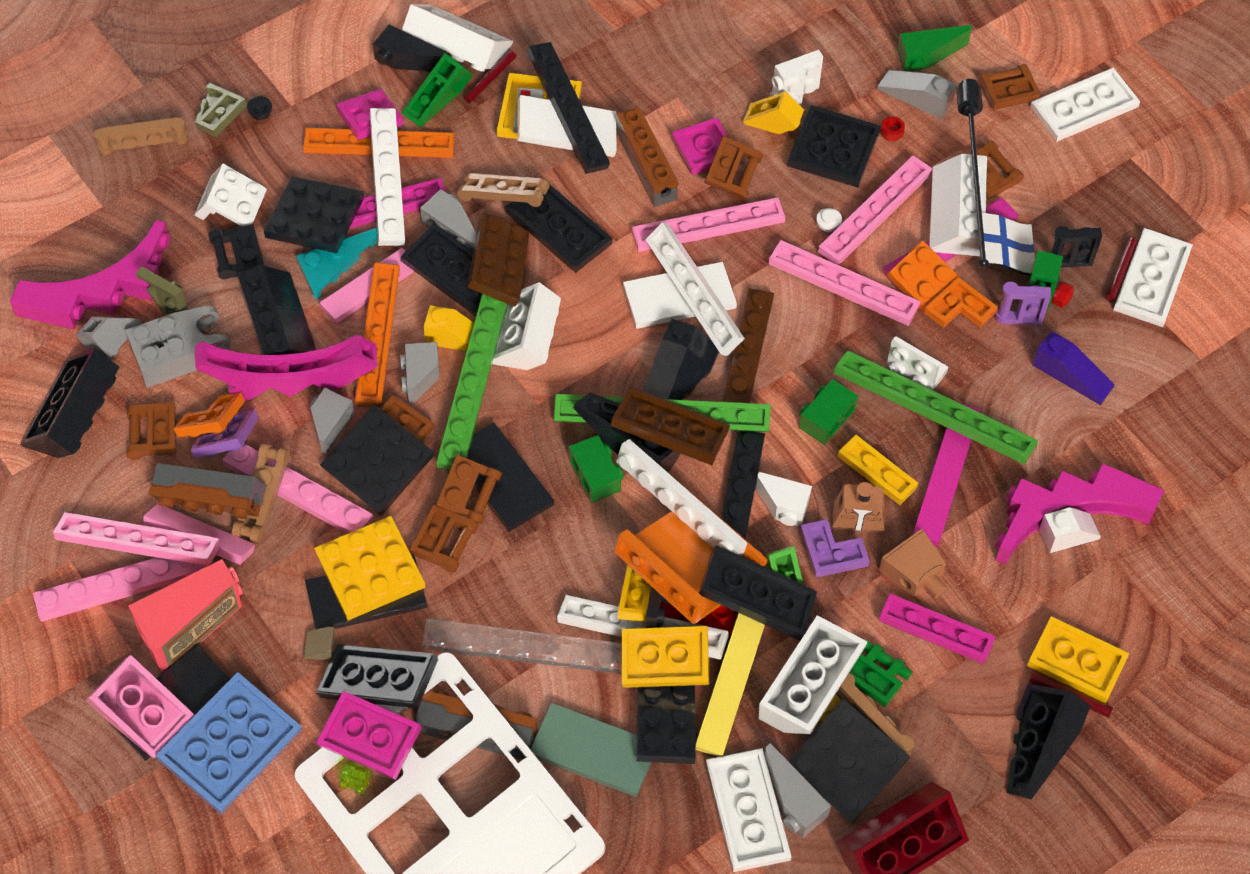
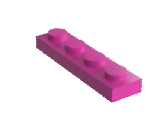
(937, 628)

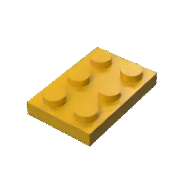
(665, 656)
(1078, 659)

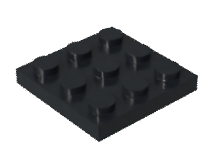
(834, 146)
(314, 214)
(377, 460)
(848, 761)

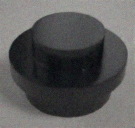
(259, 107)

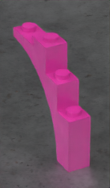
(102, 292)
(289, 373)
(1104, 493)

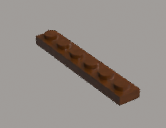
(748, 352)

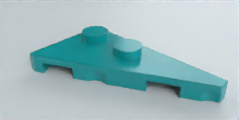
(325, 267)

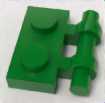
(876, 681)

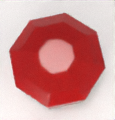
(892, 128)
(1063, 294)

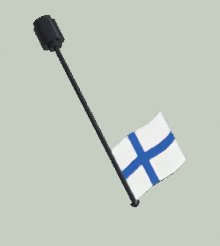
(1000, 239)

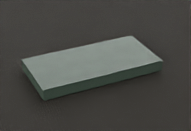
(590, 749)

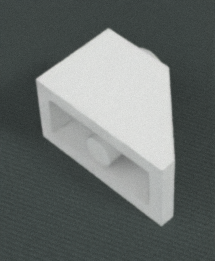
(784, 498)
(1067, 529)

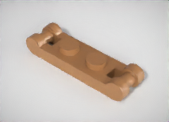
(141, 134)
(503, 188)
(272, 478)
(866, 706)

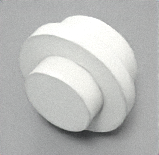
(828, 220)

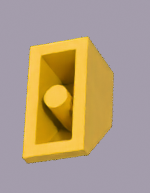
(774, 114)
(447, 328)

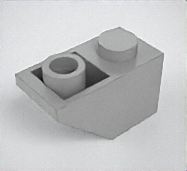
(106, 333)
(421, 369)

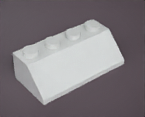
(456, 36)
(954, 205)
(810, 677)

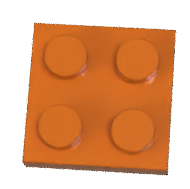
(922, 275)

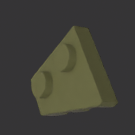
(218, 110)
(166, 294)

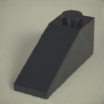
(405, 51)

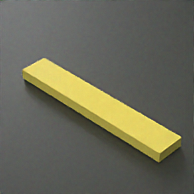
(729, 686)

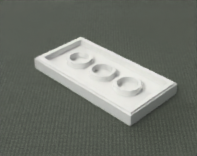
(1084, 104)
(541, 125)
(1153, 277)
(658, 300)
(748, 810)

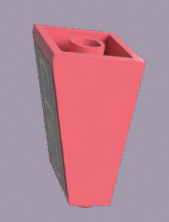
(186, 612)

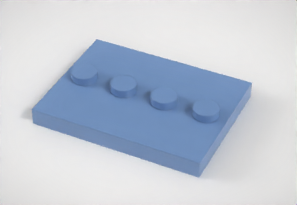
(229, 743)

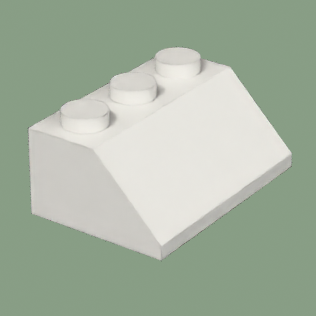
(528, 329)

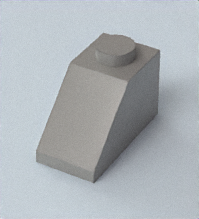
(330, 417)

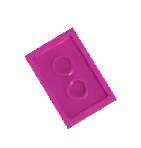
(369, 735)

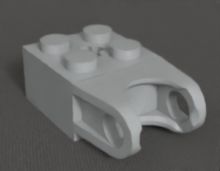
(167, 344)

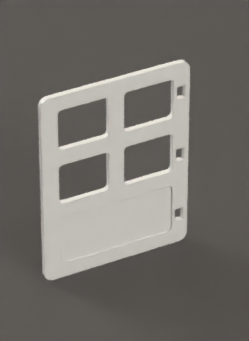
(511, 835)

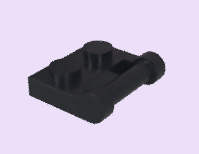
(244, 246)
(1082, 248)

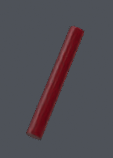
(489, 77)
(1121, 269)
(1096, 705)

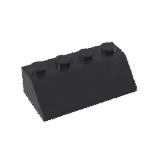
(275, 311)
(71, 404)

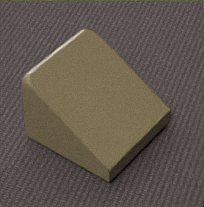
(320, 644)

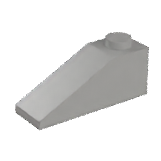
(920, 90)
(450, 216)
(798, 801)

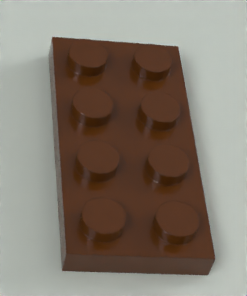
(499, 259)
(670, 425)

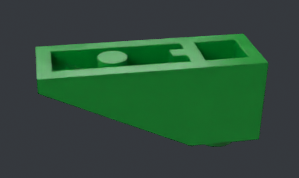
(926, 48)
(437, 90)

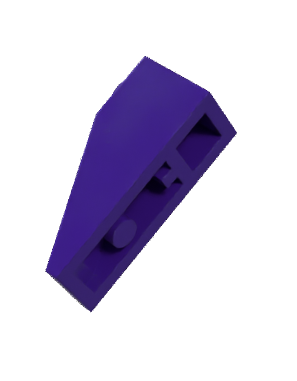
(1072, 367)

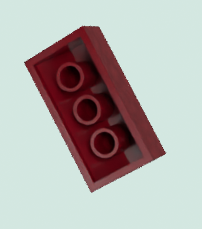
(906, 835)

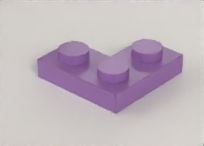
(230, 439)
(831, 557)

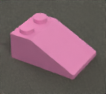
(139, 706)

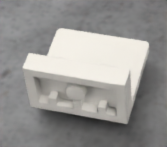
(231, 196)
(915, 364)

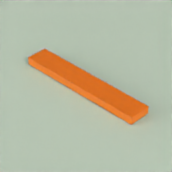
(409, 143)
(379, 330)

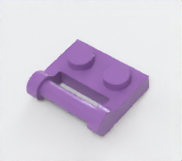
(1031, 306)

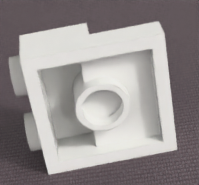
(798, 75)

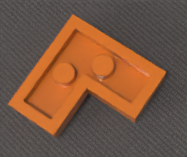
(962, 299)
(211, 420)

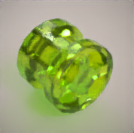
(355, 777)

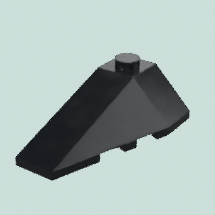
(681, 361)
(599, 413)
(1047, 729)

